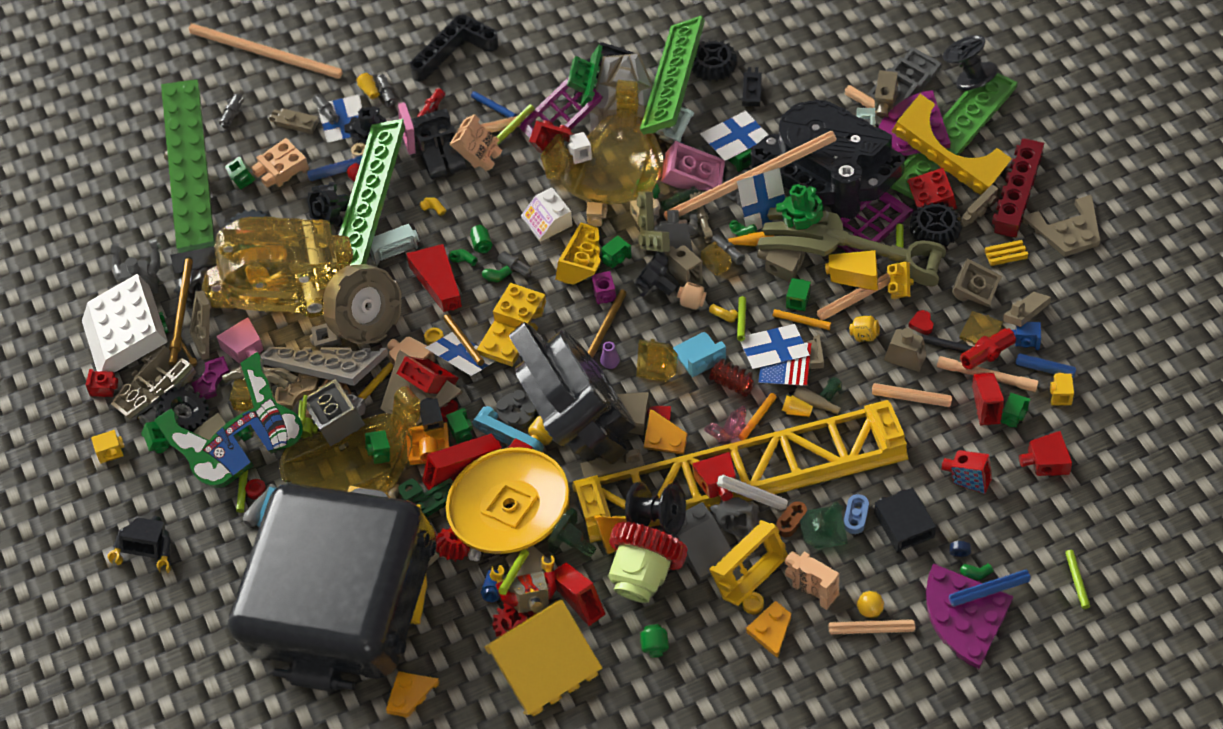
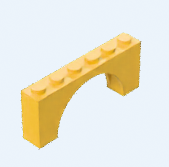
(974, 172)

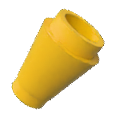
(367, 85)
(796, 407)

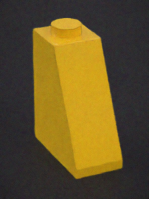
(854, 269)

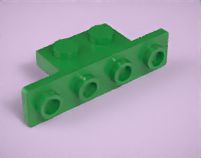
(583, 75)

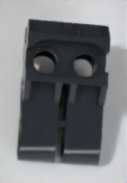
(430, 146)

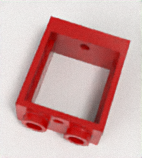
(425, 374)

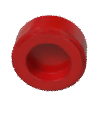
(255, 488)

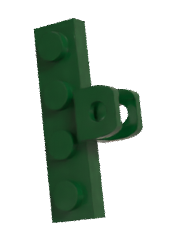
(431, 500)

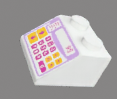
(547, 215)

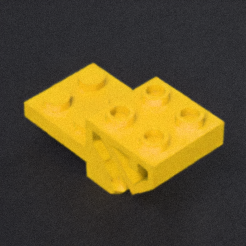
(513, 309)

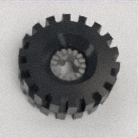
(185, 402)

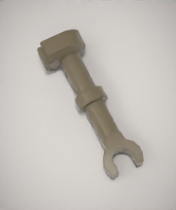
(702, 218)

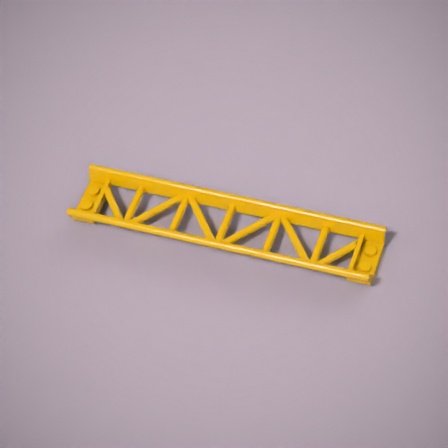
(879, 418)

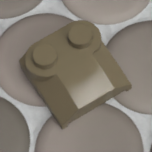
(976, 283)

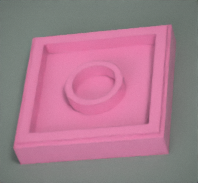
(408, 135)

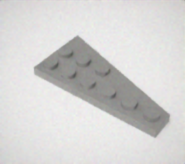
(329, 363)

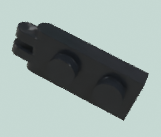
(752, 88)

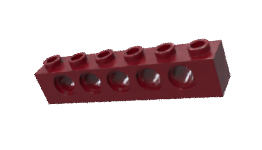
(1019, 187)

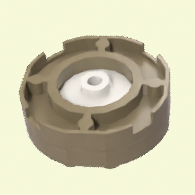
(361, 303)

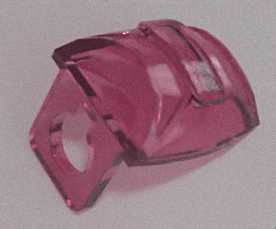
(731, 428)

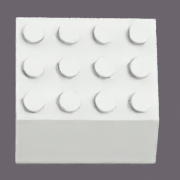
(123, 325)

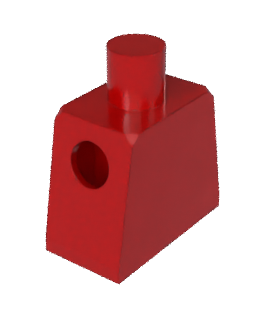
(1048, 456)
(707, 473)

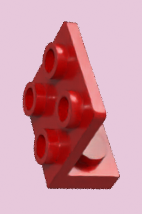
(543, 133)
(932, 188)

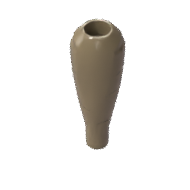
(816, 400)

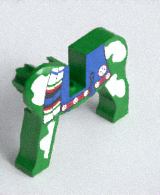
(222, 458)

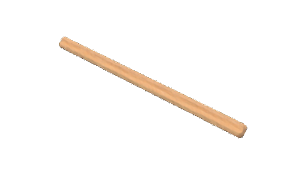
(265, 51)
(775, 163)

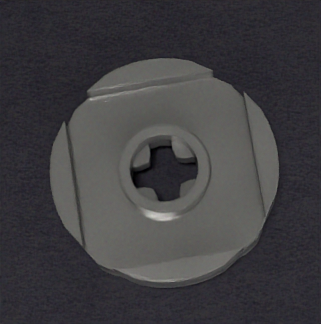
(516, 400)

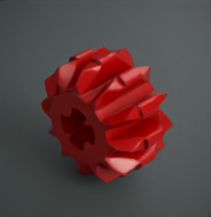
(450, 546)

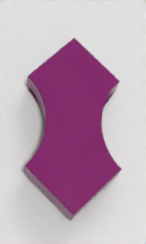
(213, 373)

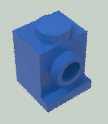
(1028, 335)

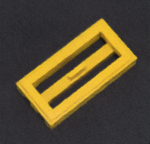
(1005, 250)

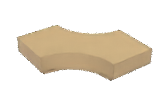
(289, 397)

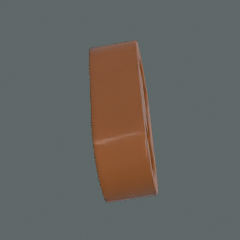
(787, 517)

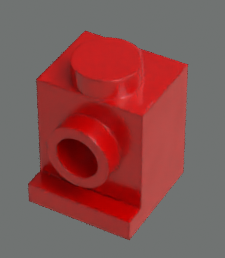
(101, 383)

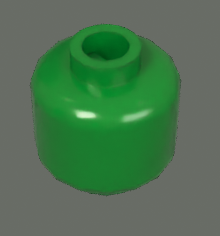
(654, 640)

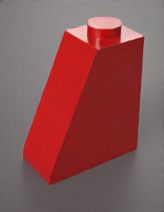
(987, 398)
(579, 593)

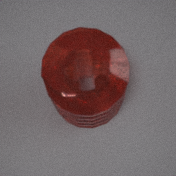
(732, 378)

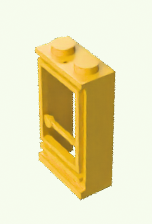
(738, 590)

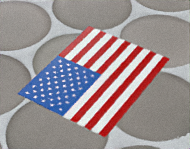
(787, 372)

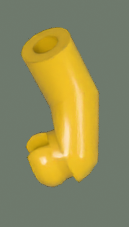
(433, 203)
(724, 314)

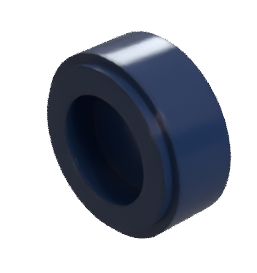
(960, 549)

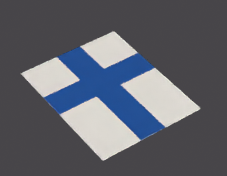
(345, 109)
(734, 135)
(759, 195)
(774, 346)
(454, 352)

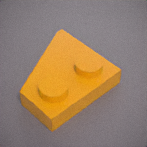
(770, 627)

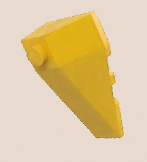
(580, 255)

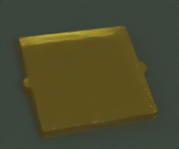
(979, 326)

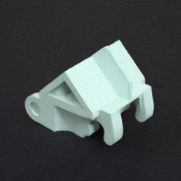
(675, 133)

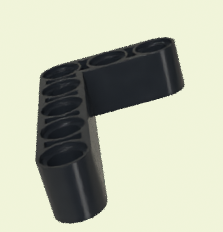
(460, 29)

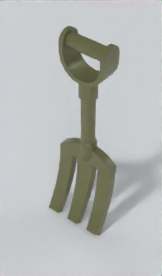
(828, 234)

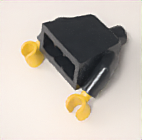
(145, 539)

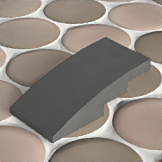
(913, 74)

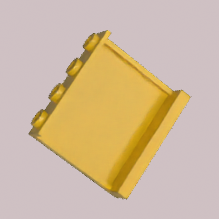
(544, 658)

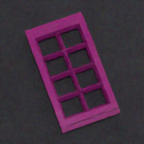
(526, 125)
(892, 202)

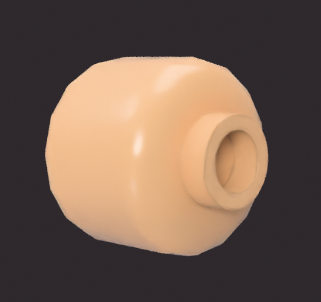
(691, 295)

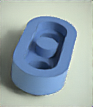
(855, 515)

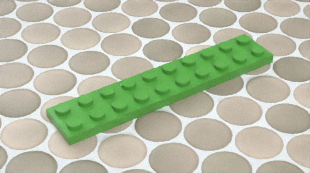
(672, 76)
(962, 125)
(187, 163)
(371, 187)

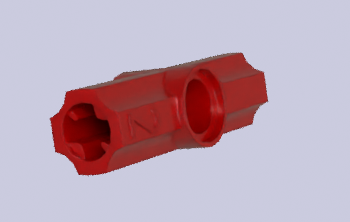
(987, 348)

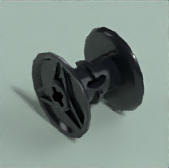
(974, 71)
(644, 508)

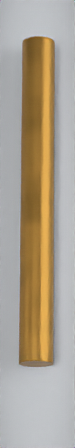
(464, 340)

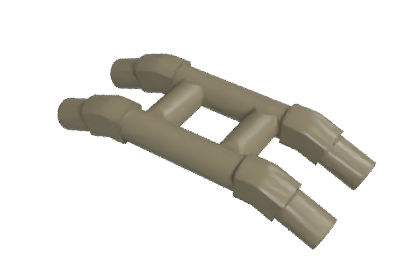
(275, 375)

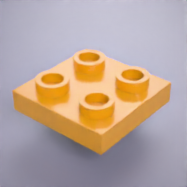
(427, 442)

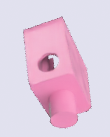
(240, 341)

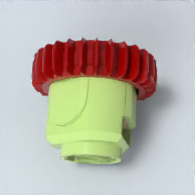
(642, 559)

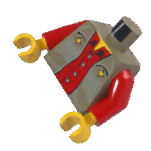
(528, 591)

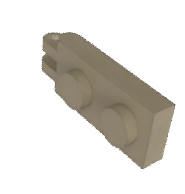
(294, 120)
(979, 207)

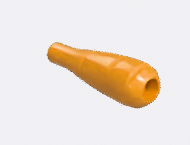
(748, 240)

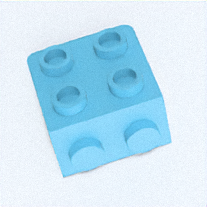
(700, 353)

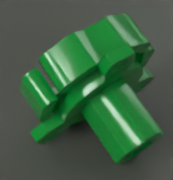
(801, 204)

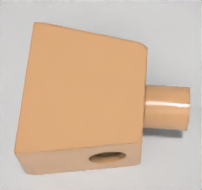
(410, 347)

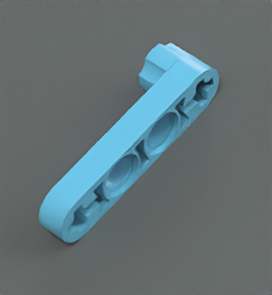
(487, 423)

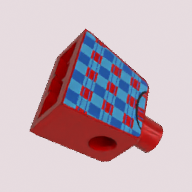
(970, 470)

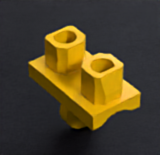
(900, 280)

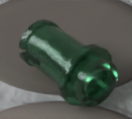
(832, 387)

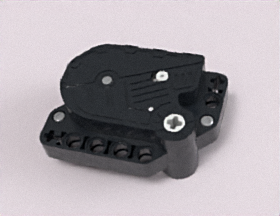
(845, 172)
(571, 394)

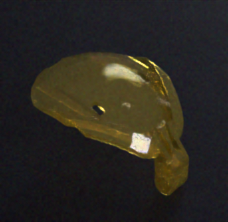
(618, 154)
(326, 466)

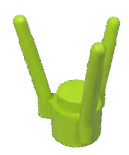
(308, 425)

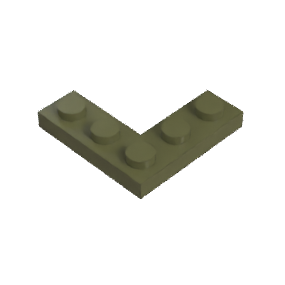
(649, 238)

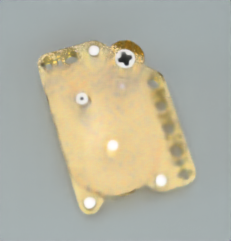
(275, 265)

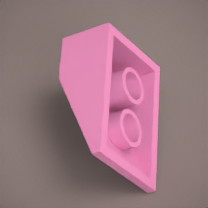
(691, 167)

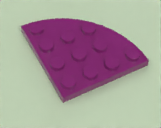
(936, 123)
(969, 626)

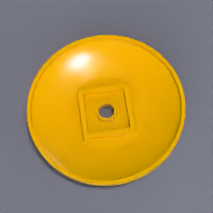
(504, 477)

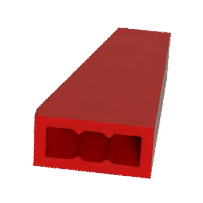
(435, 274)
(452, 460)

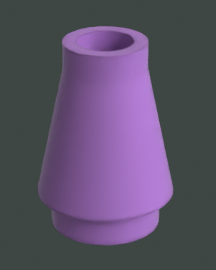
(609, 356)

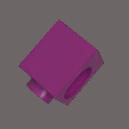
(603, 287)

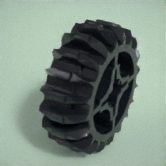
(713, 64)
(935, 220)

